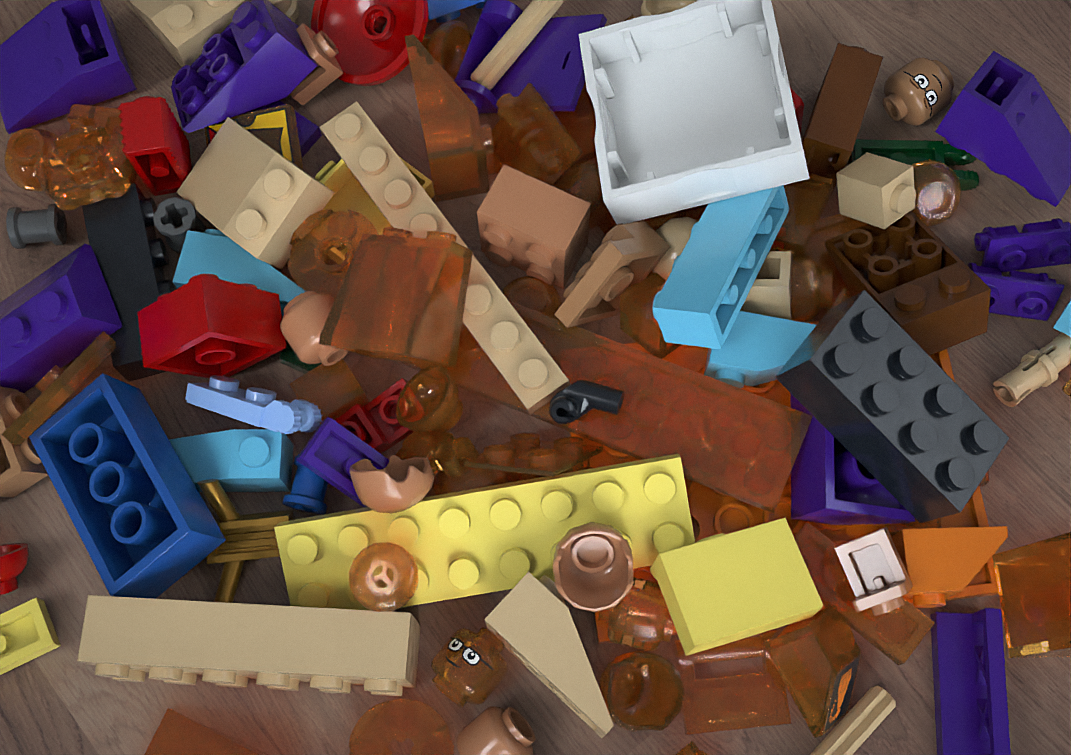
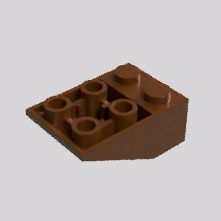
(914, 281)

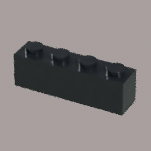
(132, 267)

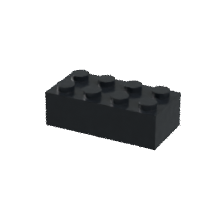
(893, 408)

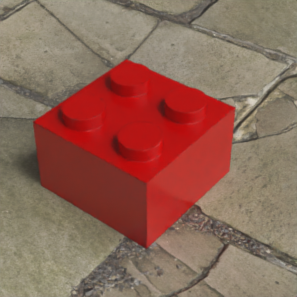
(210, 328)

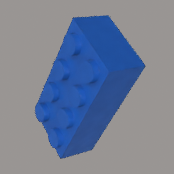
(126, 489)

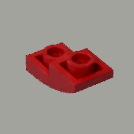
(377, 420)

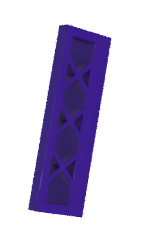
(970, 683)

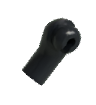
(583, 397)

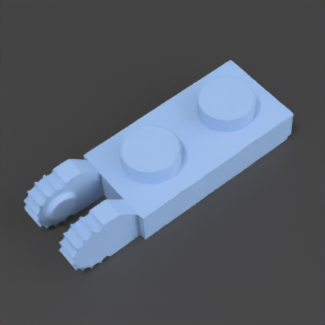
(254, 405)

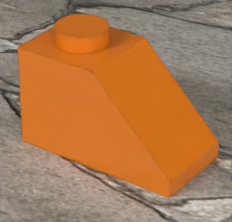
(945, 559)

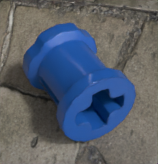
(307, 491)

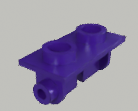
(1038, 246)
(1019, 293)

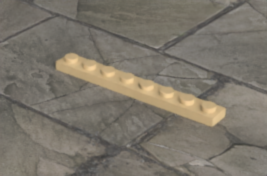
(408, 207)

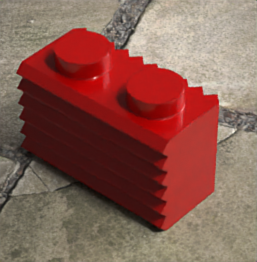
(155, 144)

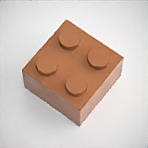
(533, 227)

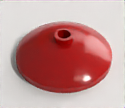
(365, 49)

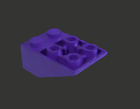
(59, 61)
(242, 68)
(1012, 128)

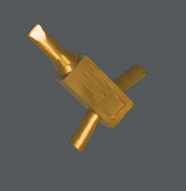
(245, 535)

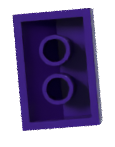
(54, 319)
(835, 486)

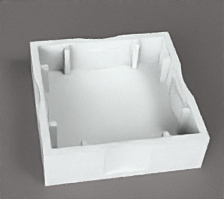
(691, 108)

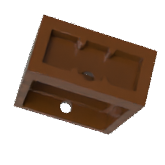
(839, 110)

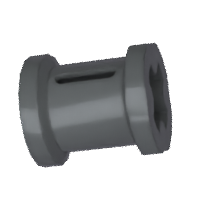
(172, 214)
(36, 226)

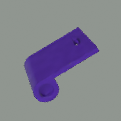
(549, 61)

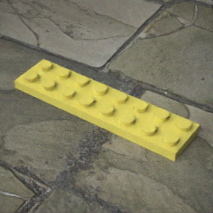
(489, 534)

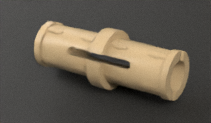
(1035, 370)

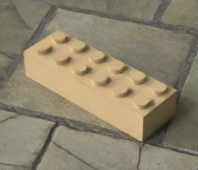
(250, 641)

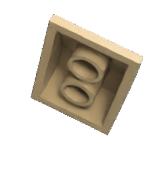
(184, 24)
(252, 193)
(545, 640)

